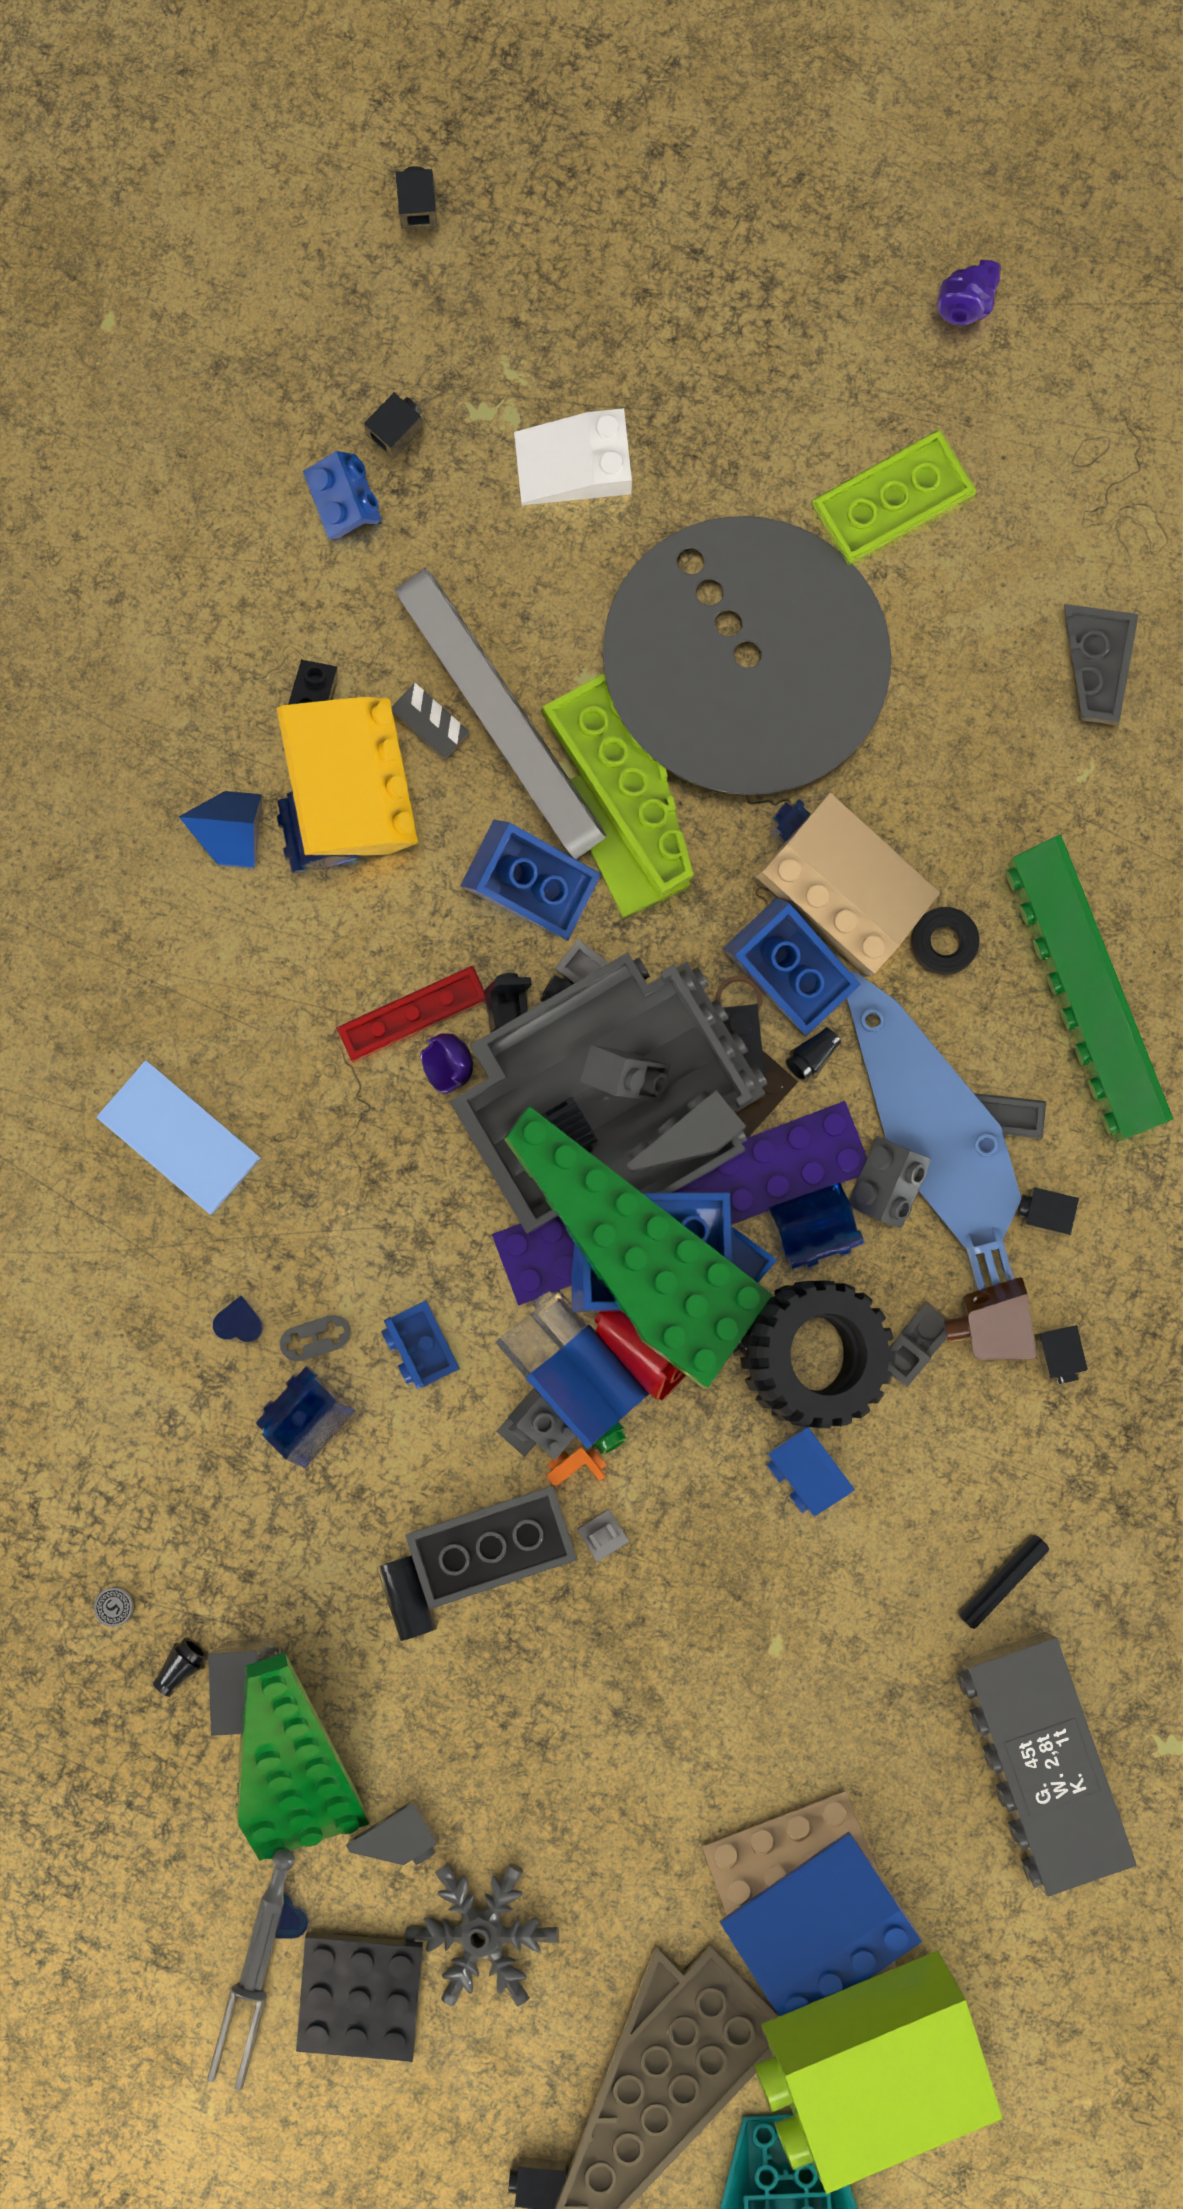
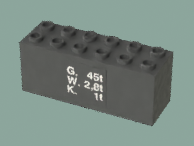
(1045, 1764)

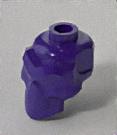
(969, 293)

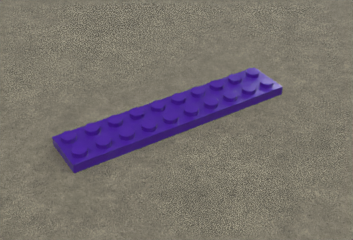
(771, 1170)

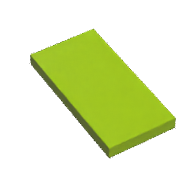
(893, 497)
(617, 865)

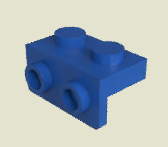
(342, 493)
(420, 1345)

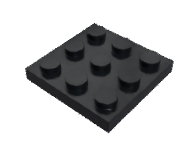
(359, 1996)

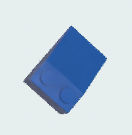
(530, 879)
(791, 965)

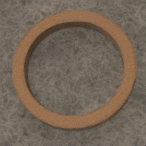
(743, 979)

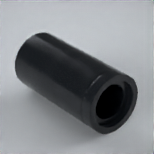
(406, 1598)

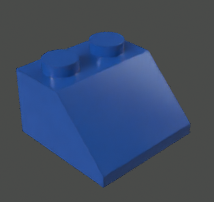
(808, 1471)

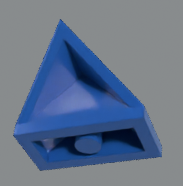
(227, 827)
(750, 1256)

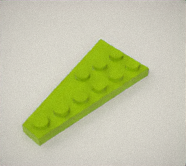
(623, 780)

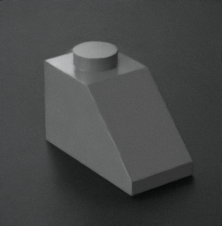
(398, 1837)

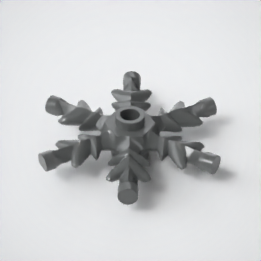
(488, 1924)

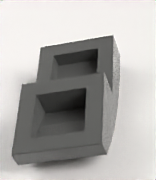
(917, 1343)

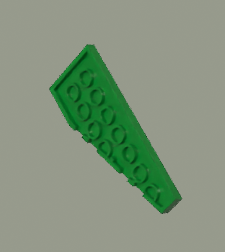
(664, 1277)
(289, 1771)

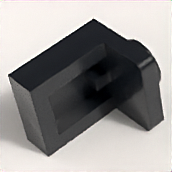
(506, 999)

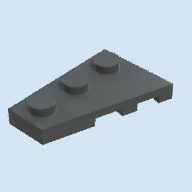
(1101, 659)

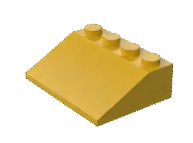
(347, 777)

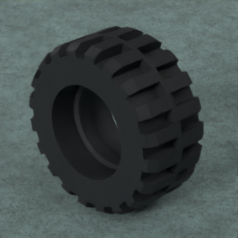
(863, 1363)

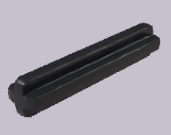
(1003, 1581)

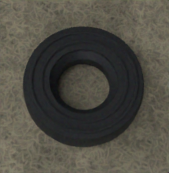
(953, 919)

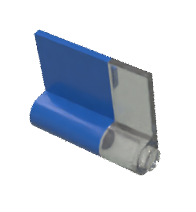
(572, 1367)

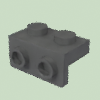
(889, 1182)

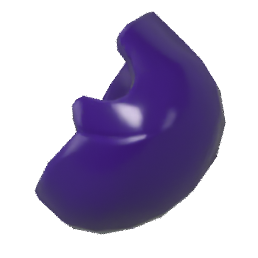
(447, 1062)

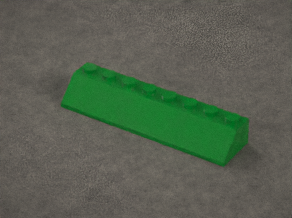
(1088, 990)

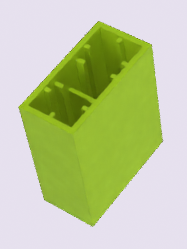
(877, 2073)

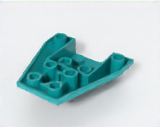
(764, 2178)

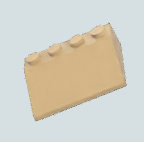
(849, 885)

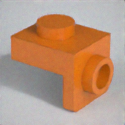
(567, 1465)

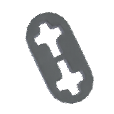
(313, 1329)

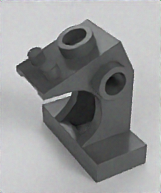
(534, 1424)

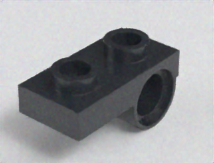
(313, 682)

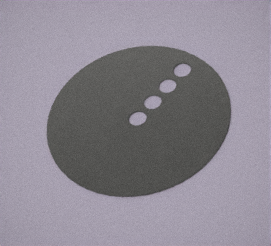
(734, 724)

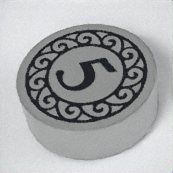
(114, 1606)

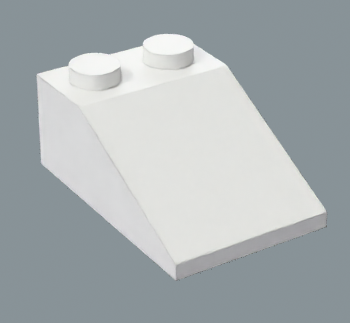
(574, 458)

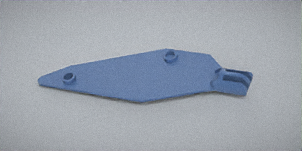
(938, 1116)

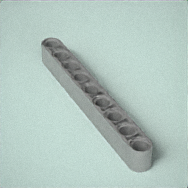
(500, 713)

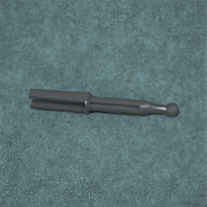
(256, 1964)

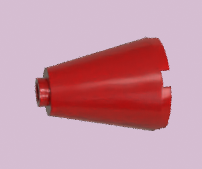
(646, 1365)

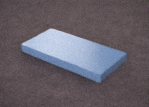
(178, 1137)

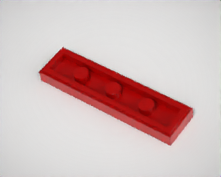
(412, 1014)

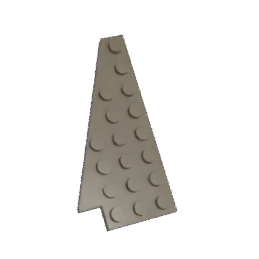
(672, 2072)

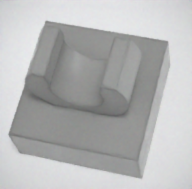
(603, 1535)

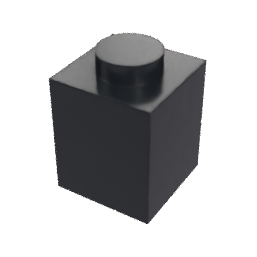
(416, 197)
(394, 424)
(1048, 1211)
(1061, 1354)
(537, 2183)

